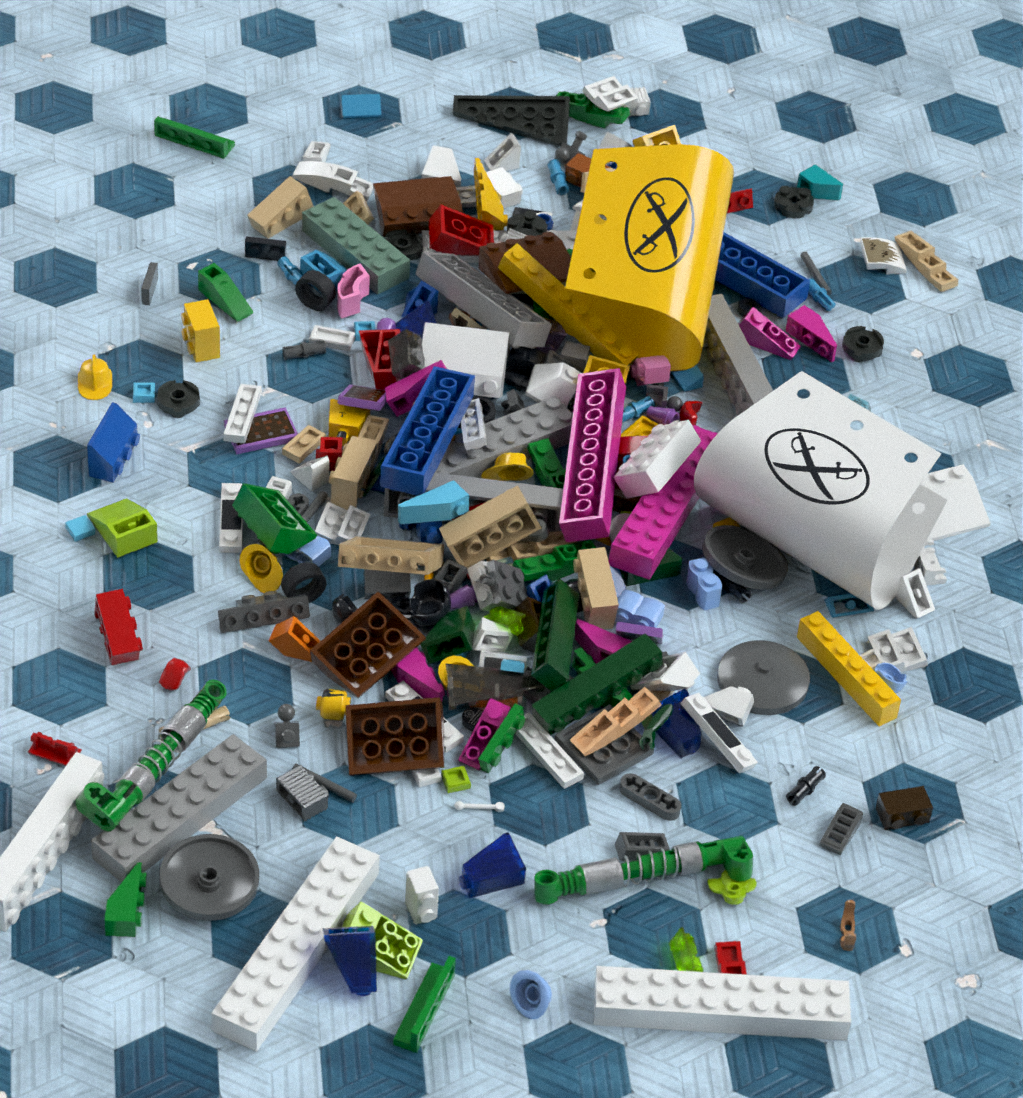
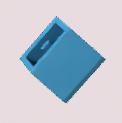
(325, 264)

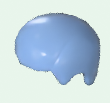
(891, 676)

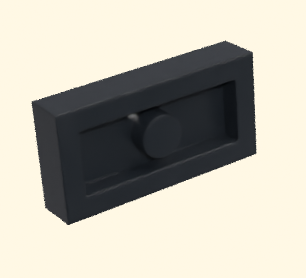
(264, 248)

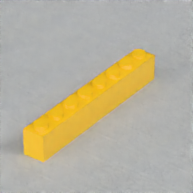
(565, 307)

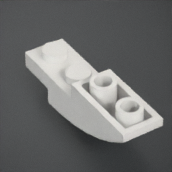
(329, 175)

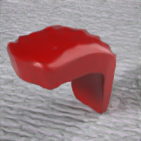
(688, 411)
(174, 674)

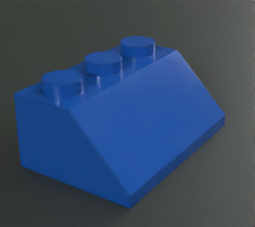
(112, 444)

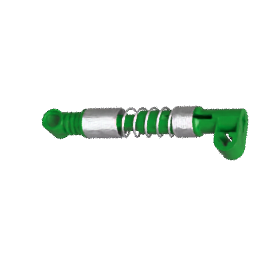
(140, 779)
(681, 859)

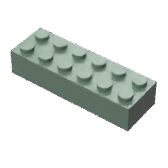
(355, 243)

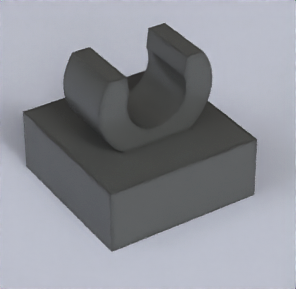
(513, 403)

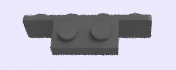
(262, 611)

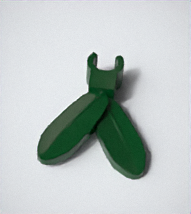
(374, 476)
(652, 724)

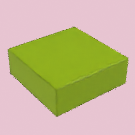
(455, 779)

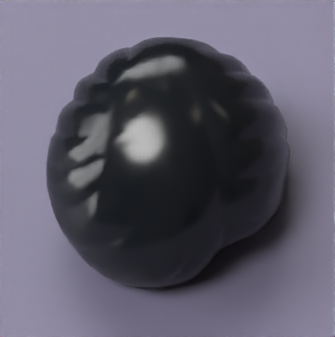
(429, 602)

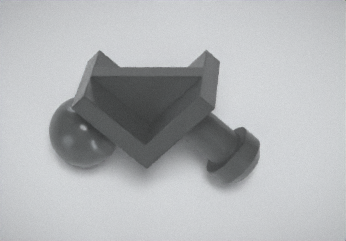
(567, 152)
(659, 392)
(287, 731)

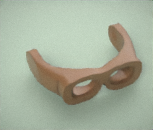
(848, 939)

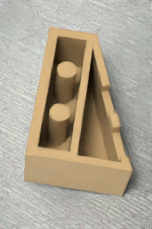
(280, 208)
(352, 471)
(596, 587)

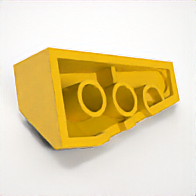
(487, 201)

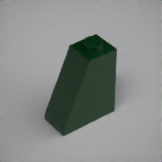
(668, 567)
(450, 636)

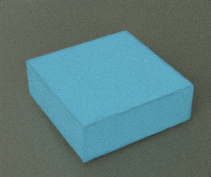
(363, 325)
(144, 393)
(80, 528)
(512, 665)

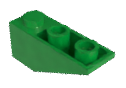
(223, 292)
(123, 905)

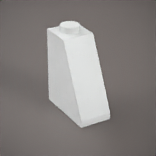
(442, 164)

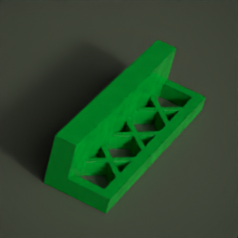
(192, 137)
(425, 1005)

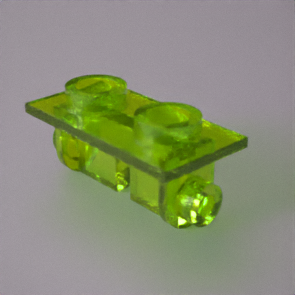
(507, 618)
(684, 950)

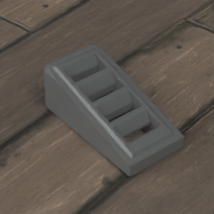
(452, 567)
(847, 815)
(626, 844)

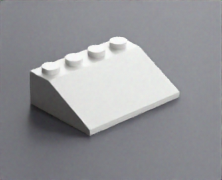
(470, 352)
(964, 506)

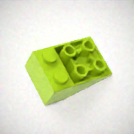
(125, 526)
(394, 944)

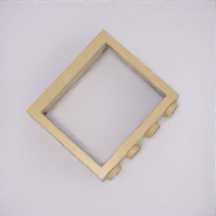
(390, 555)

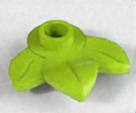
(731, 890)

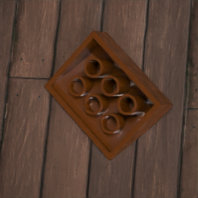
(413, 202)
(544, 248)
(366, 646)
(395, 736)

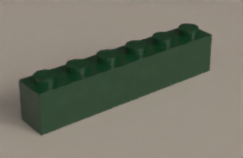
(555, 635)
(597, 684)

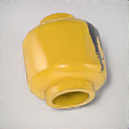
(333, 704)

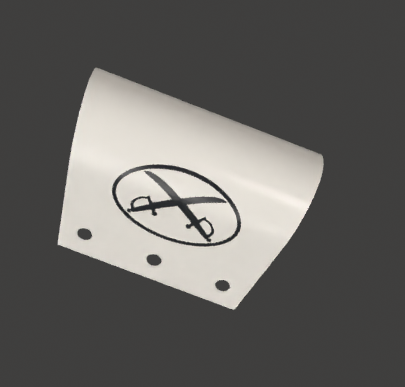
(825, 489)

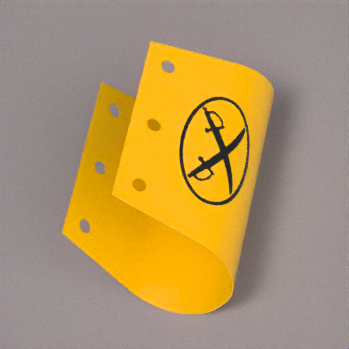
(656, 248)

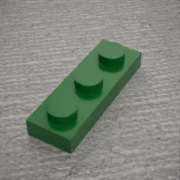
(502, 738)

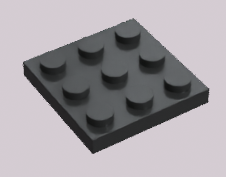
(610, 759)

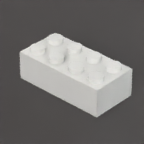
(657, 458)

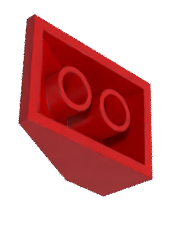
(457, 232)

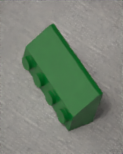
(272, 519)

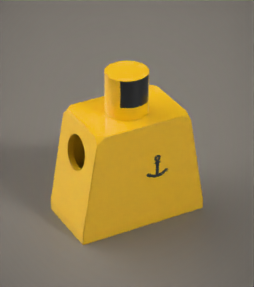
(346, 420)

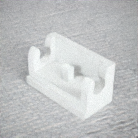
(929, 565)

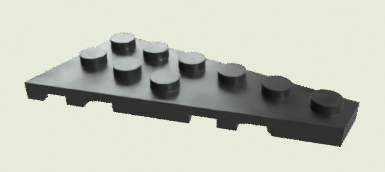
(530, 116)

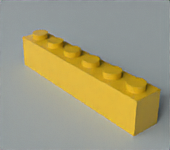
(848, 668)

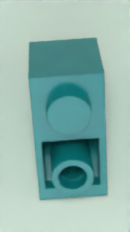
(820, 183)

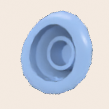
(530, 993)

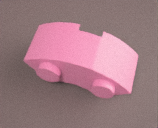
(351, 290)
(650, 370)

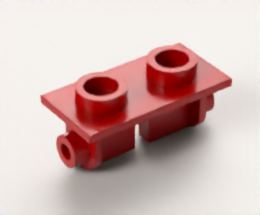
(740, 200)
(52, 750)

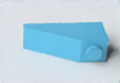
(435, 505)

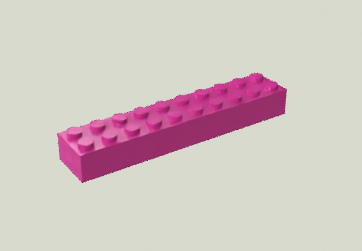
(592, 456)
(658, 518)

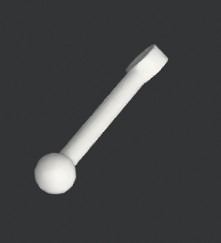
(499, 806)

